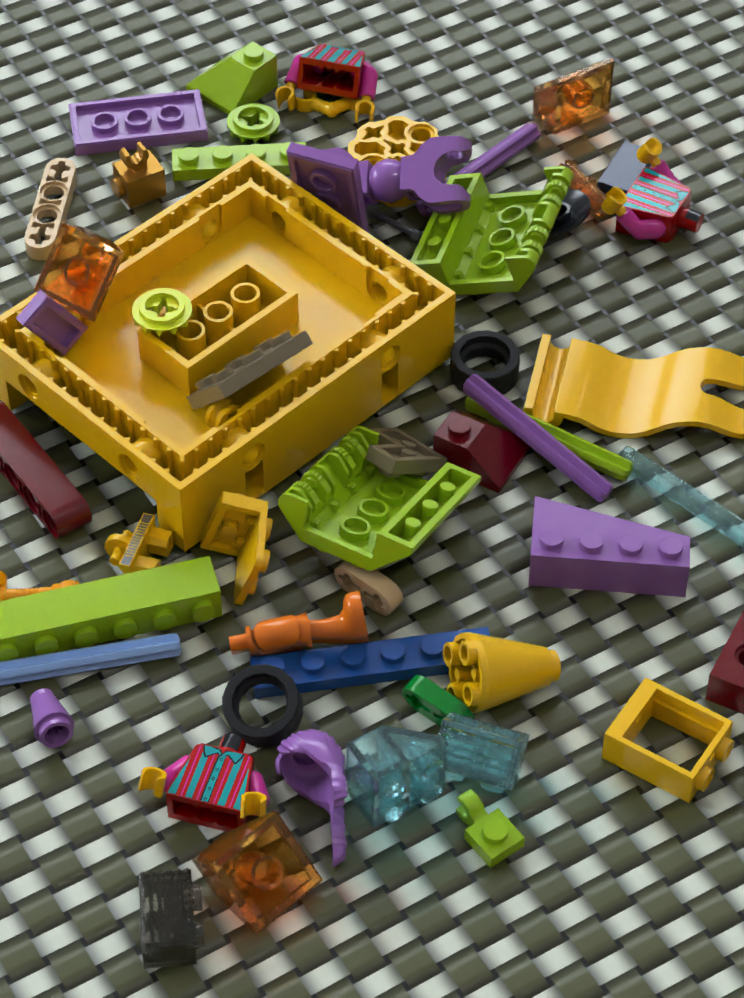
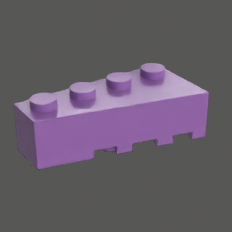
(605, 553)

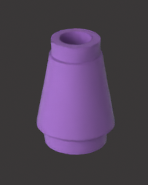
(50, 719)

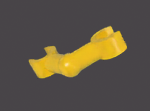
(330, 109)

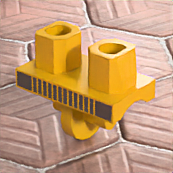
(132, 550)

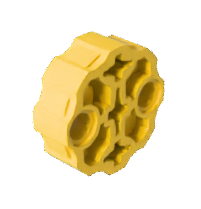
(390, 139)

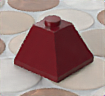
(480, 448)

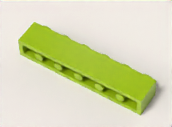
(109, 609)

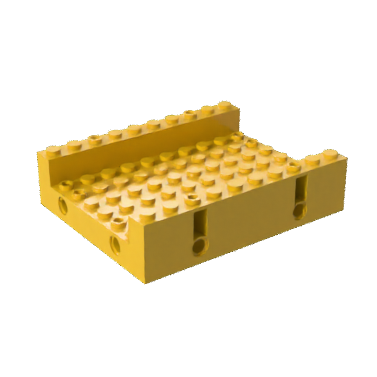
(254, 264)

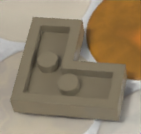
(402, 454)

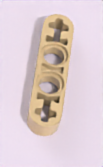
(50, 208)

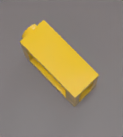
(681, 713)

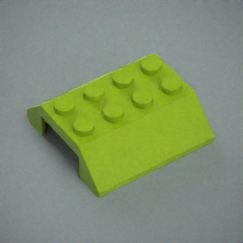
(496, 239)
(365, 516)

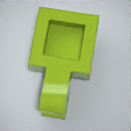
(488, 834)

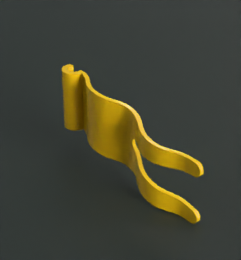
(634, 395)

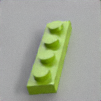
(208, 162)

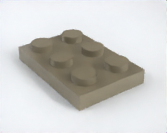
(248, 368)

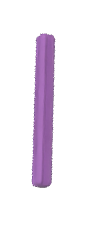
(495, 156)
(537, 438)

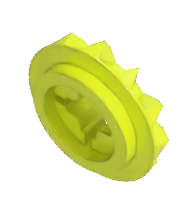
(148, 307)

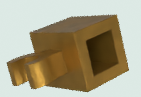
(138, 177)

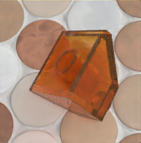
(574, 97)
(80, 270)
(258, 870)

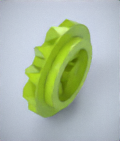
(248, 115)

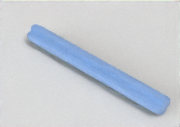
(89, 658)

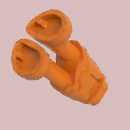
(296, 632)

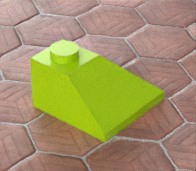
(238, 78)

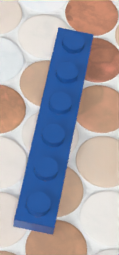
(361, 663)

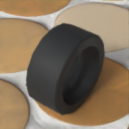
(480, 345)
(248, 679)

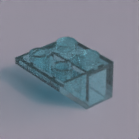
(394, 771)

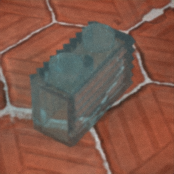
(483, 752)

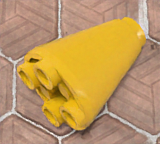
(496, 670)

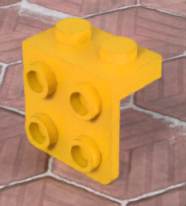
(240, 529)

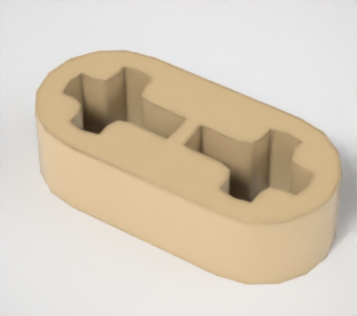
(375, 588)

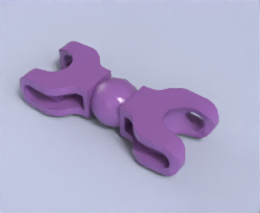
(418, 175)

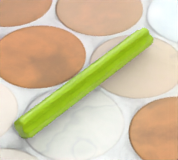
(593, 455)

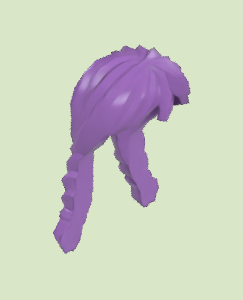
(316, 770)

